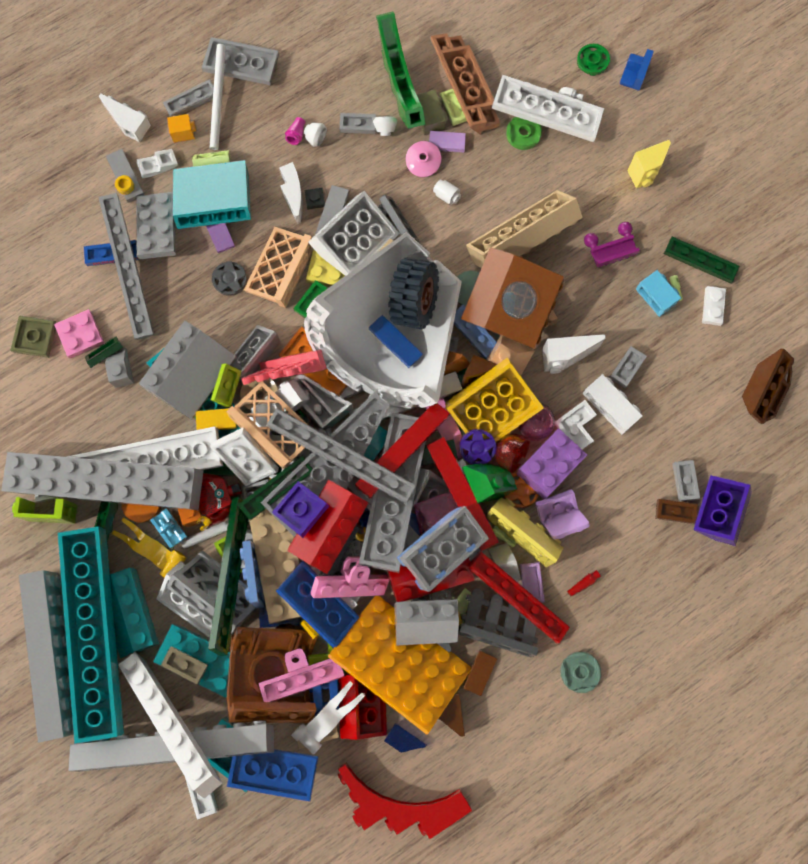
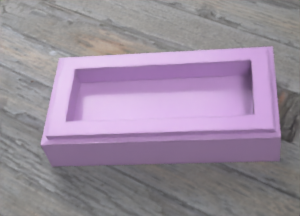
(448, 141)
(532, 579)

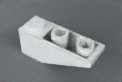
(131, 122)

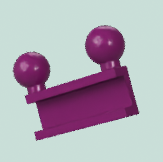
(613, 250)

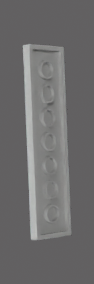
(389, 516)

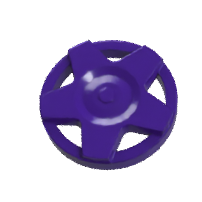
(478, 447)

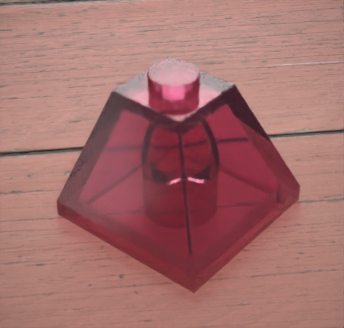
(433, 510)

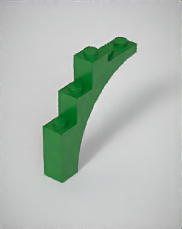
(394, 62)

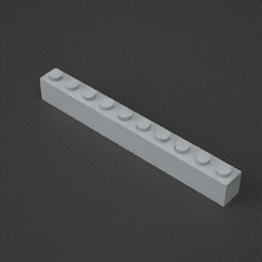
(152, 749)

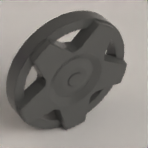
(229, 278)

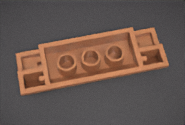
(467, 82)

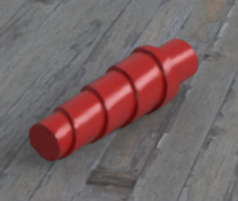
(584, 583)

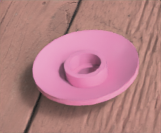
(424, 167)

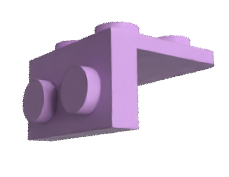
(561, 515)

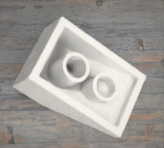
(566, 351)

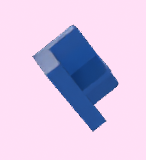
(636, 70)

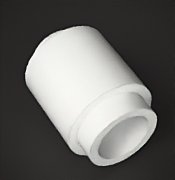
(447, 192)

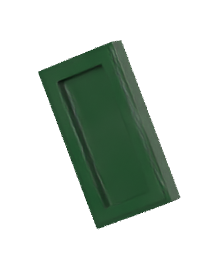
(103, 352)

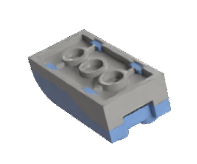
(443, 548)

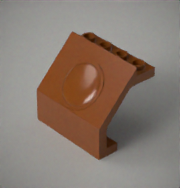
(258, 657)

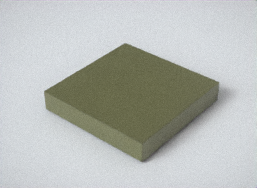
(33, 336)

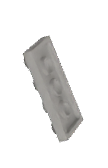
(243, 61)
(155, 226)

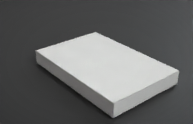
(244, 456)

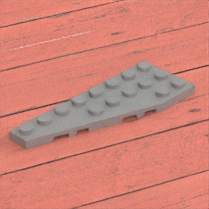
(353, 433)

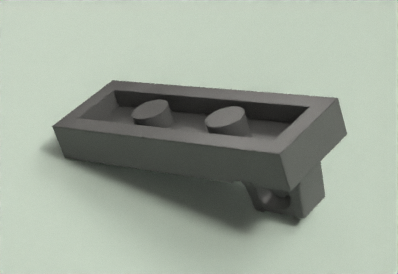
(390, 208)

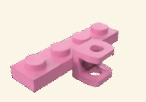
(351, 583)
(299, 677)

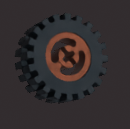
(413, 293)

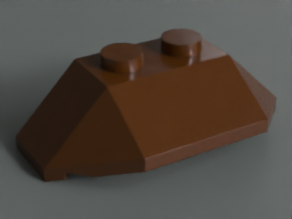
(769, 386)

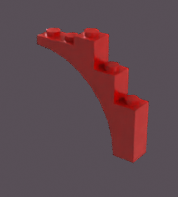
(432, 815)

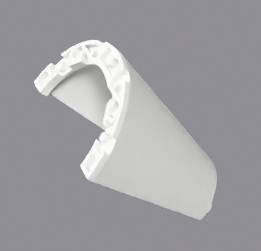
(341, 321)

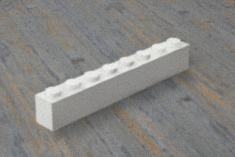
(170, 726)

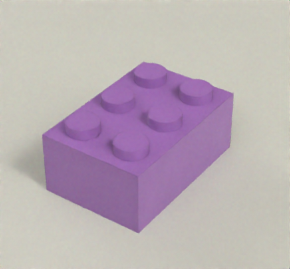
(551, 464)

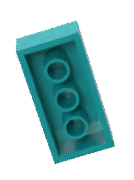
(197, 646)

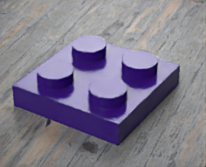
(300, 509)

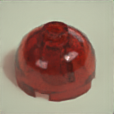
(510, 451)

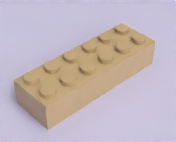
(528, 227)
(274, 563)

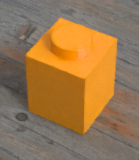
(181, 128)

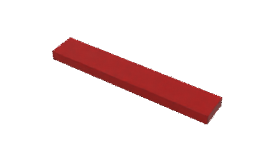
(408, 444)
(459, 487)
(518, 597)

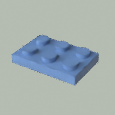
(251, 573)

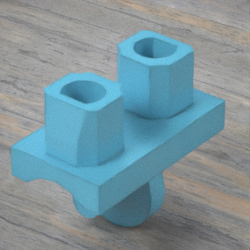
(168, 528)

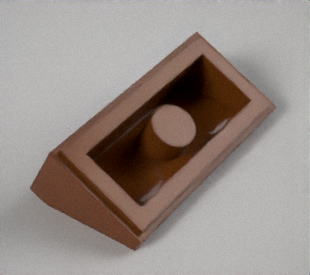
(479, 673)

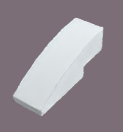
(292, 190)

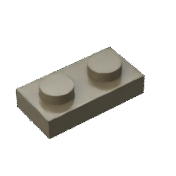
(184, 665)

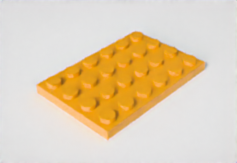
(409, 678)

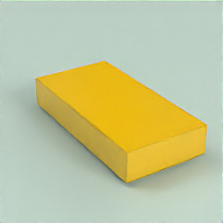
(214, 418)

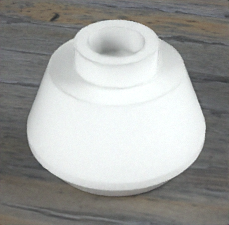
(385, 125)
(315, 133)

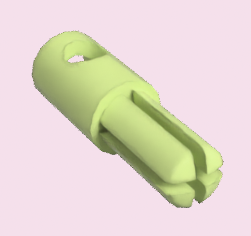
(675, 283)
(502, 536)

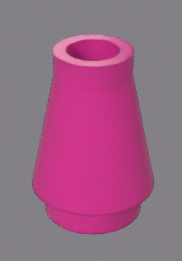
(295, 131)

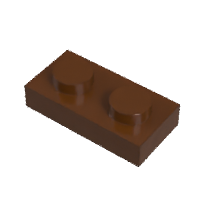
(676, 511)

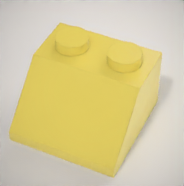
(647, 164)

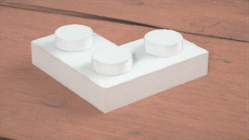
(573, 423)

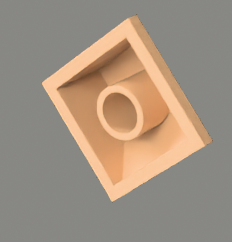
(515, 351)

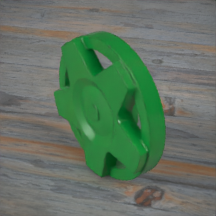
(593, 59)

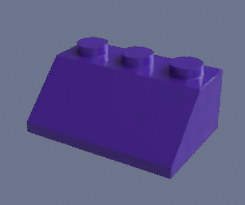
(723, 510)

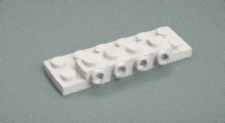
(548, 108)

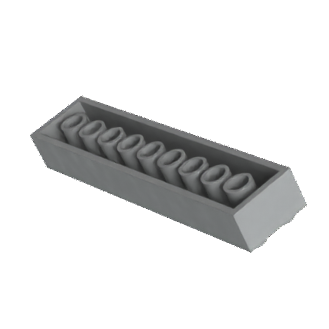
(103, 480)

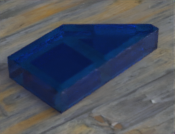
(403, 740)

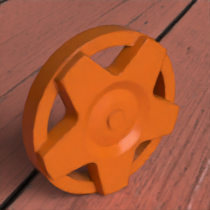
(522, 493)

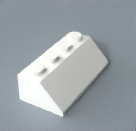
(181, 608)

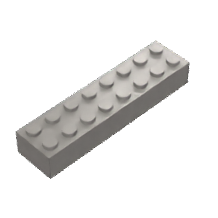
(47, 653)

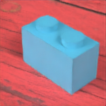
(658, 293)

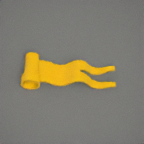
(151, 549)

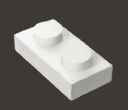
(714, 305)

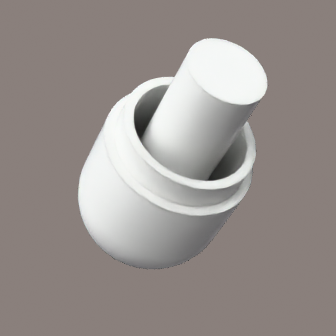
(570, 92)

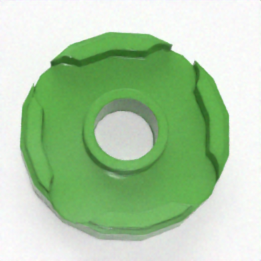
(521, 141)

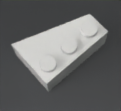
(323, 406)

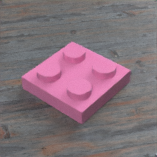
(79, 333)

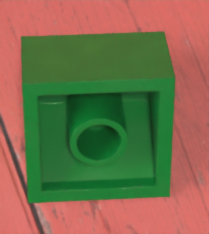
(489, 481)

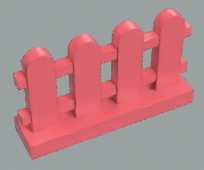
(288, 366)

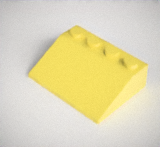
(524, 532)

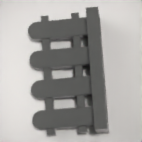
(487, 634)

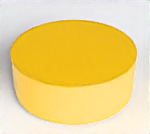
(124, 184)

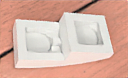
(157, 164)

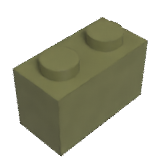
(433, 114)

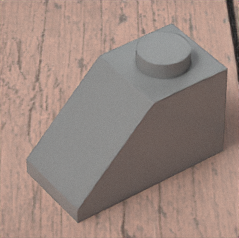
(119, 369)

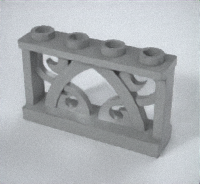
(198, 598)

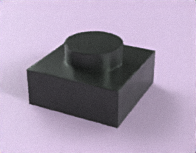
(314, 198)

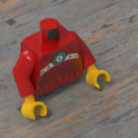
(216, 499)

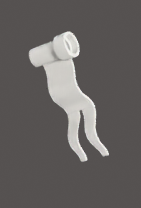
(325, 721)

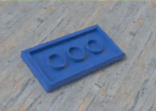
(327, 616)
(275, 774)

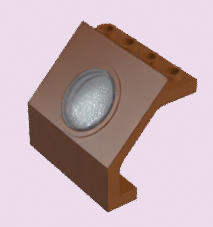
(513, 297)

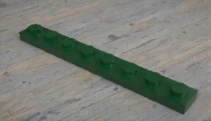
(228, 581)

